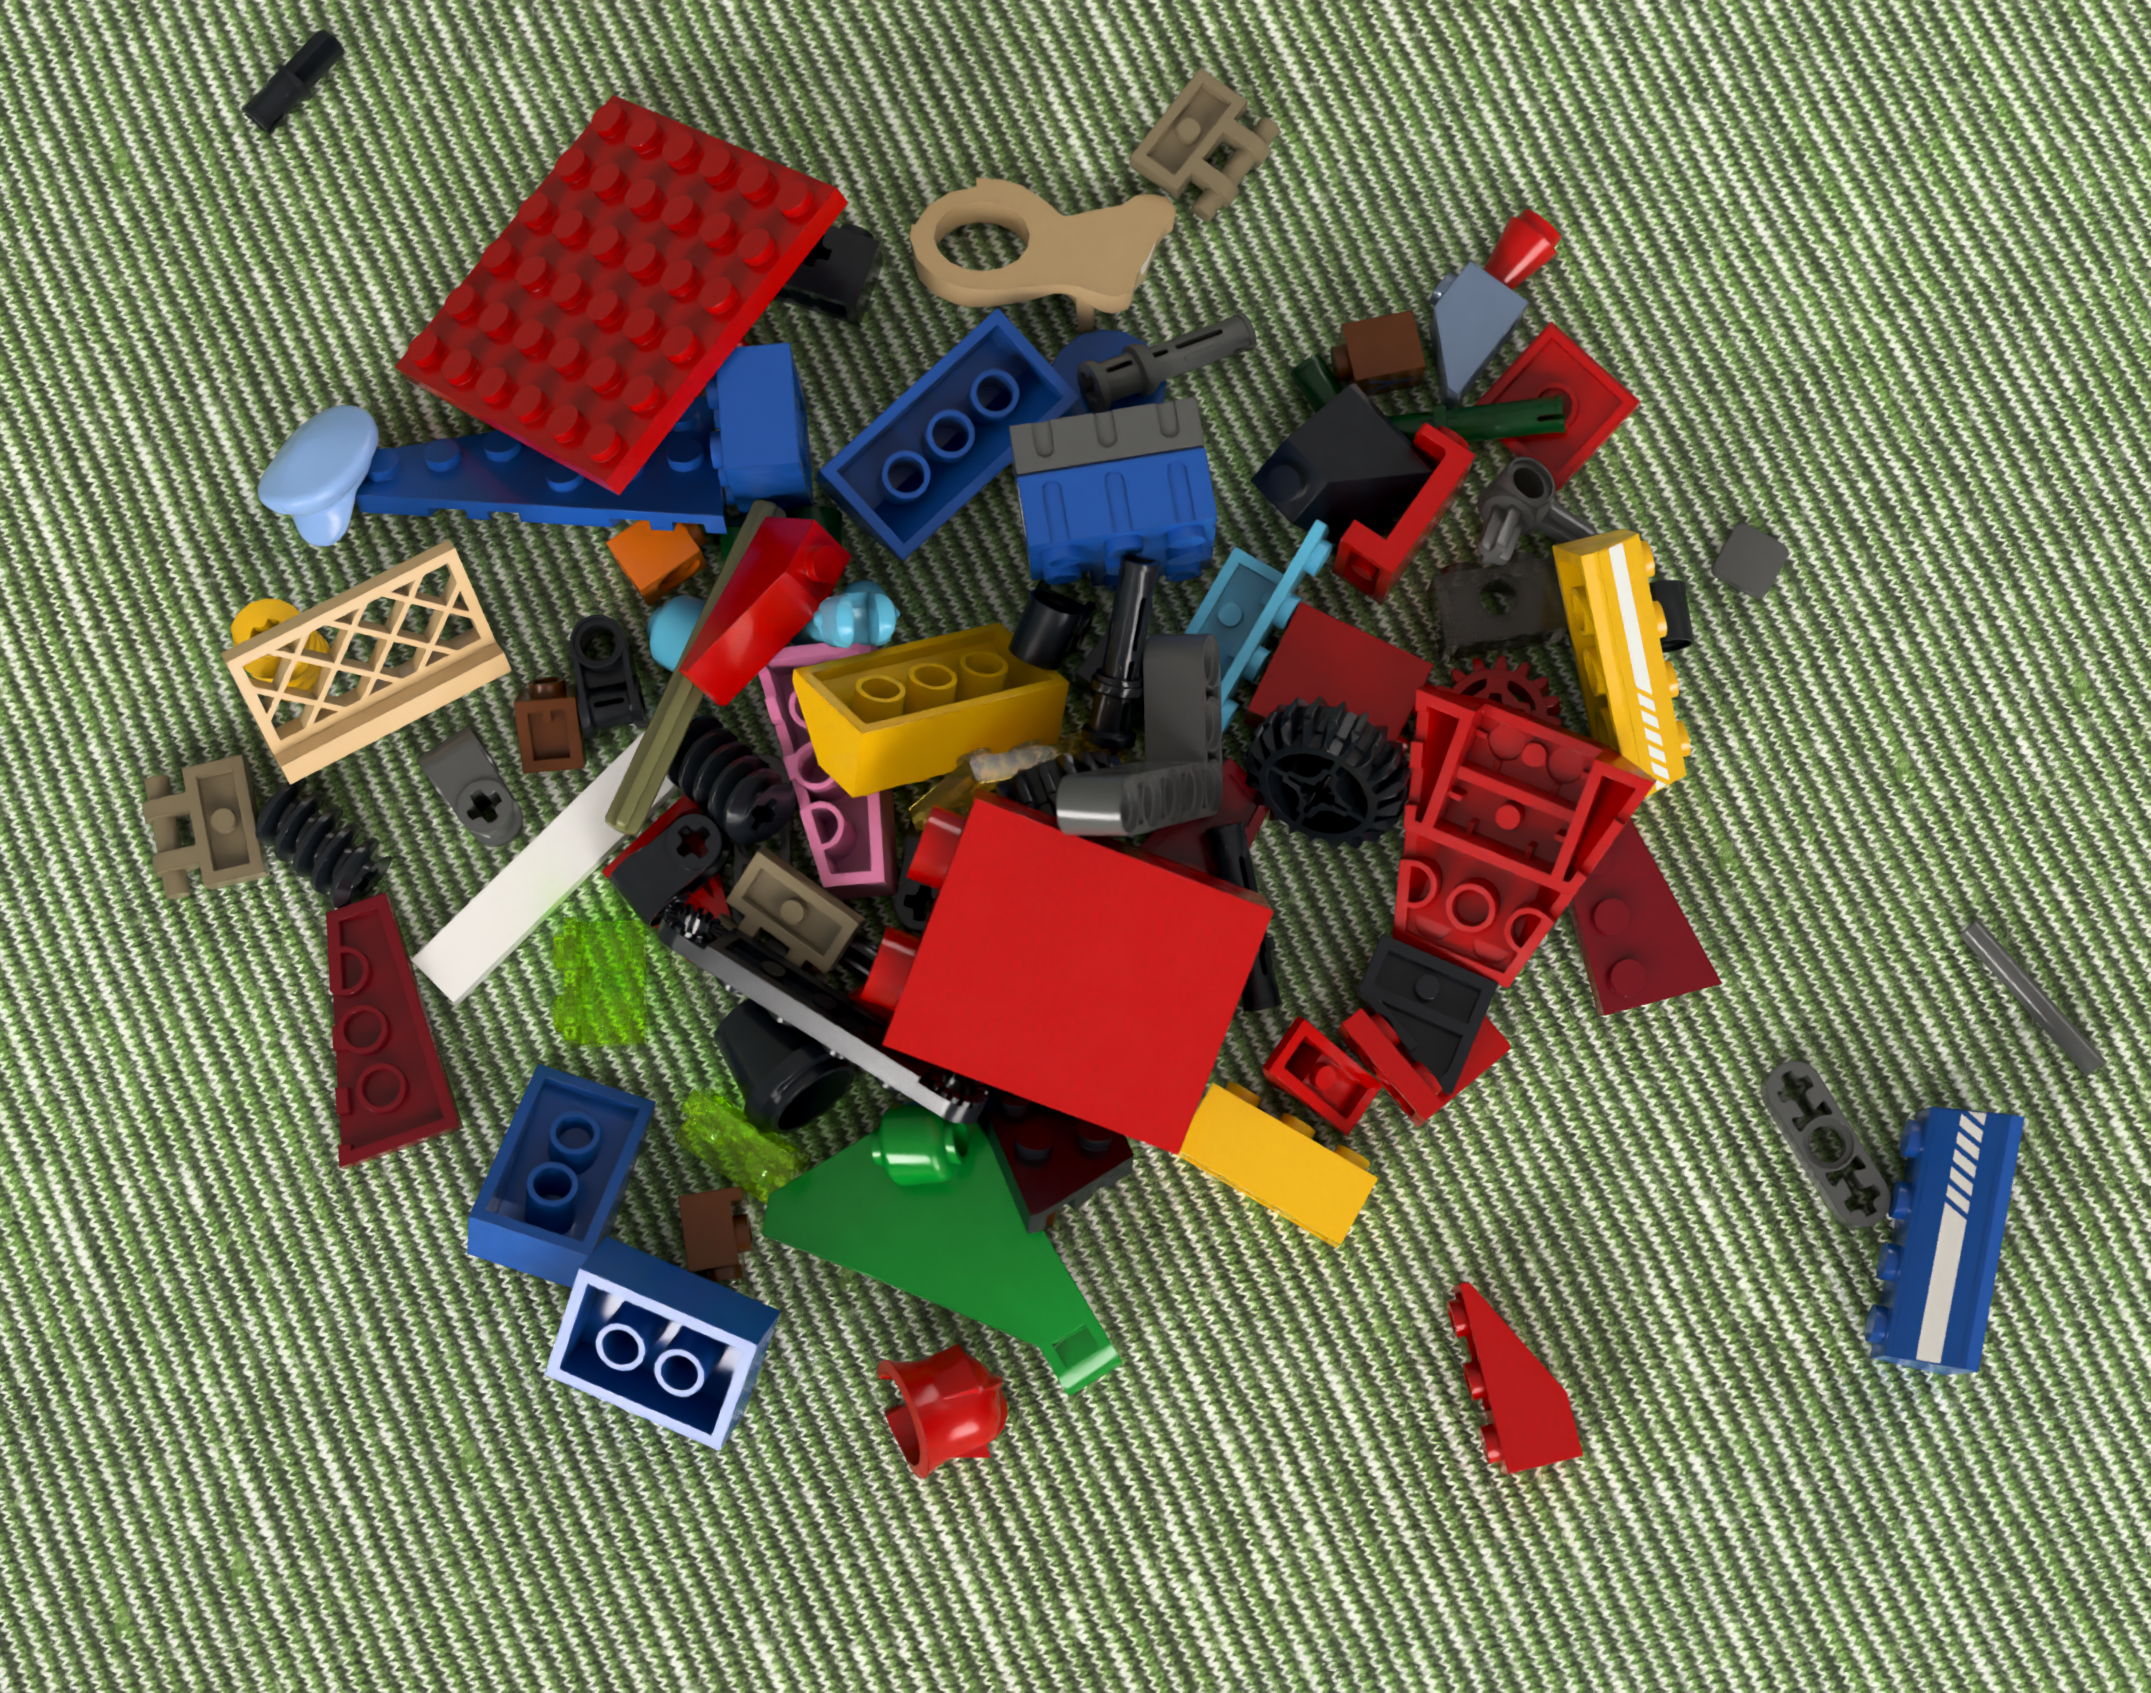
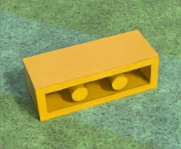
(1278, 1162)

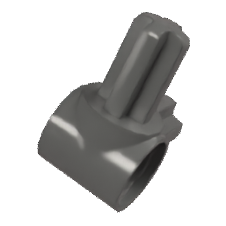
(1519, 503)

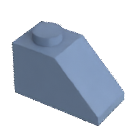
(1469, 328)

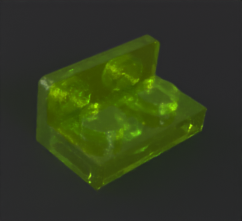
(602, 983)
(734, 1147)

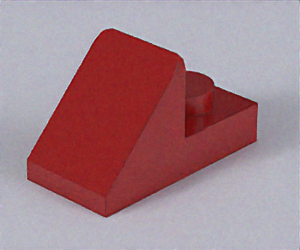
(1320, 1076)

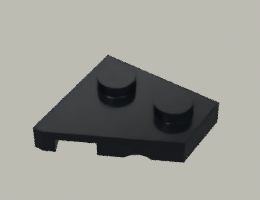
(1428, 1005)

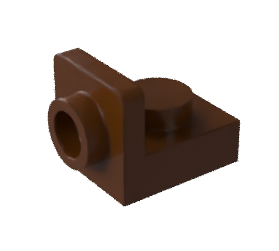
(549, 726)

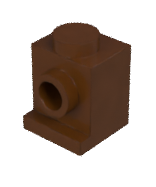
(716, 1233)

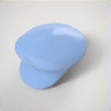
(320, 472)

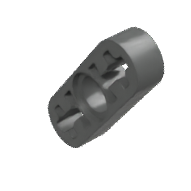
(1852, 1149)

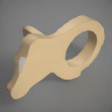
(1087, 256)

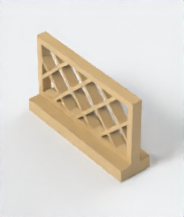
(384, 696)

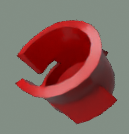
(949, 1408)

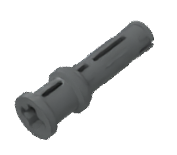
(1143, 368)

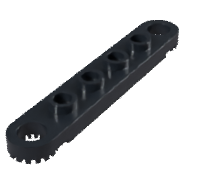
(816, 1009)

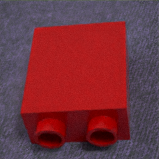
(1068, 968)

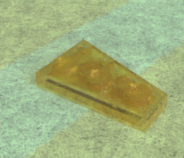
(984, 770)

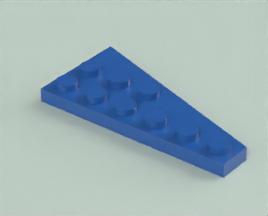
(504, 475)

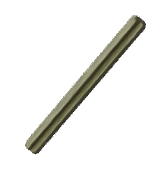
(677, 702)

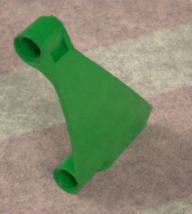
(948, 1245)

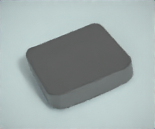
(1750, 561)

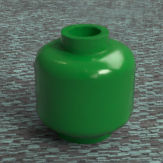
(919, 1145)

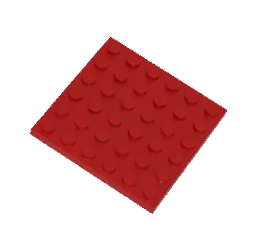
(620, 290)

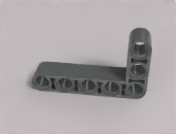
(1182, 749)

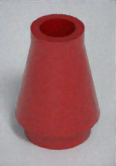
(1522, 248)

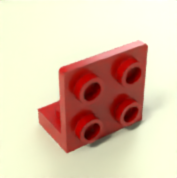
(1410, 1082)

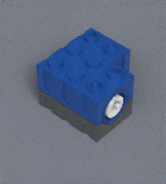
(1115, 489)

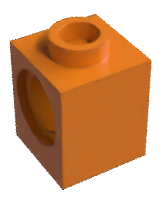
(658, 558)

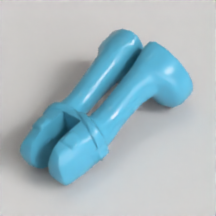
(856, 615)

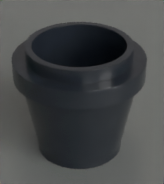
(779, 1069)

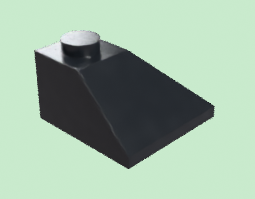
(1344, 468)

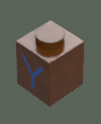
(1379, 354)

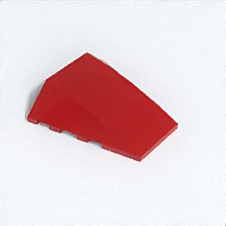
(1502, 829)

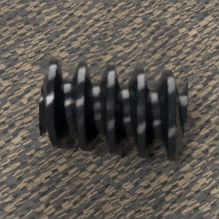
(731, 782)
(318, 846)

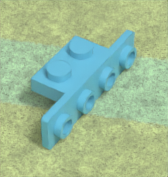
(1247, 606)

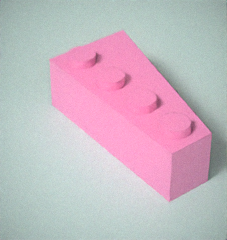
(847, 835)

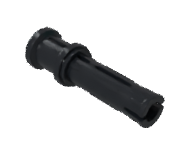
(1119, 679)

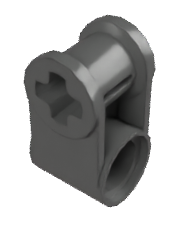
(469, 783)

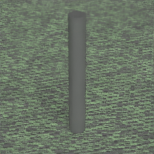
(2032, 997)

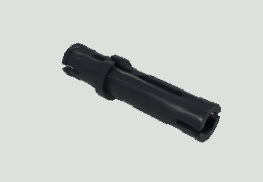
(1235, 866)

